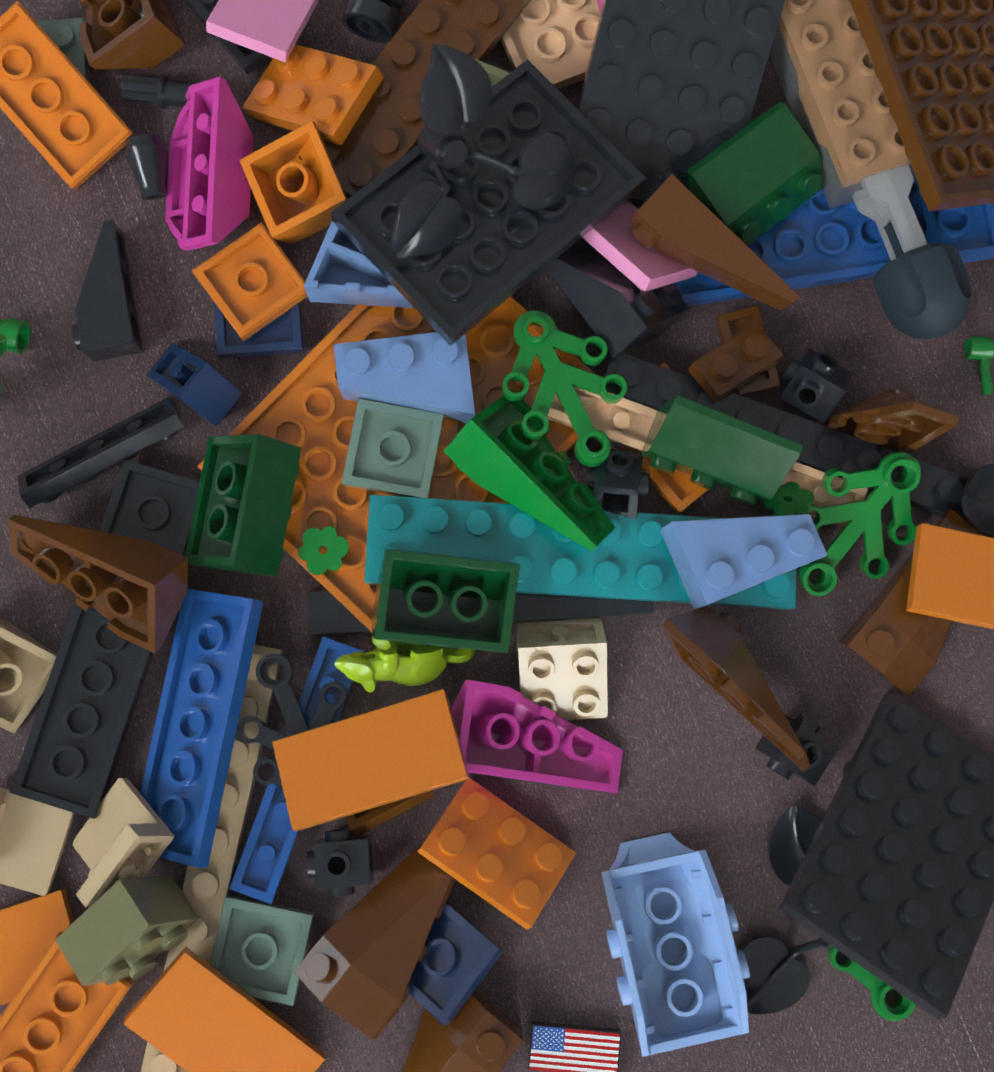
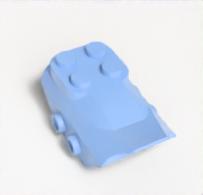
(674, 945)

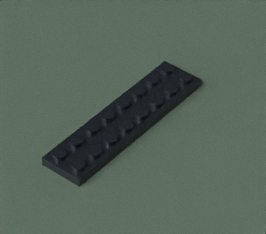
(95, 670)

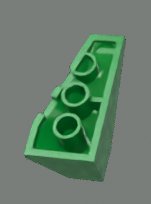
(528, 472)

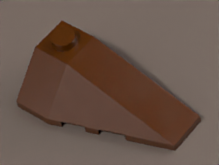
(129, 33)
(691, 234)
(894, 421)
(117, 575)
(896, 641)
(719, 657)
(372, 951)
(475, 1040)

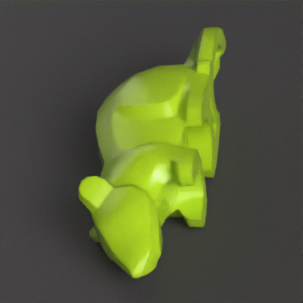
(400, 662)

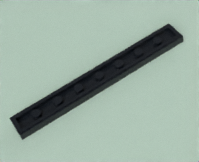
(332, 617)

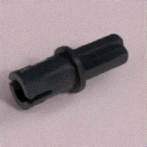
(154, 90)

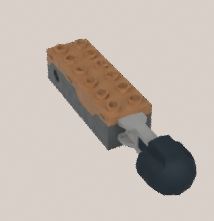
(864, 161)

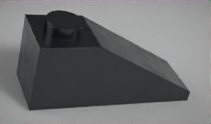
(106, 306)

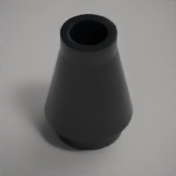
(148, 164)

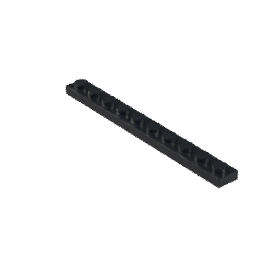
(822, 446)

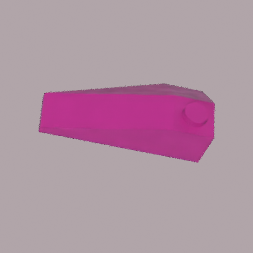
(528, 742)

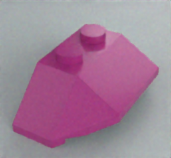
(205, 178)

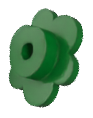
(790, 500)
(314, 540)

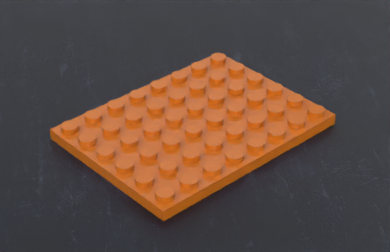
(313, 415)

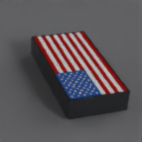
(573, 1048)

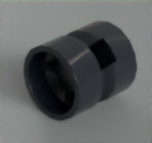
(372, 18)

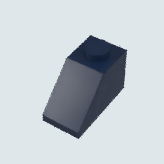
(195, 384)

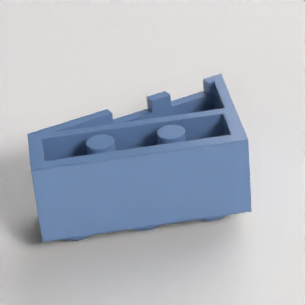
(347, 277)
(408, 373)
(738, 553)

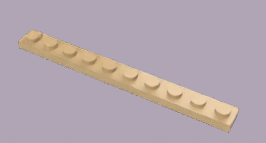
(210, 885)

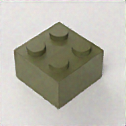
(127, 930)

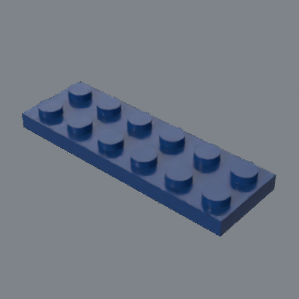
(199, 719)

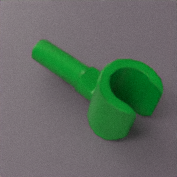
(982, 350)

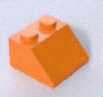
(294, 192)

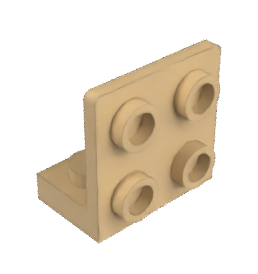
(564, 666)
(120, 841)
(31, 842)

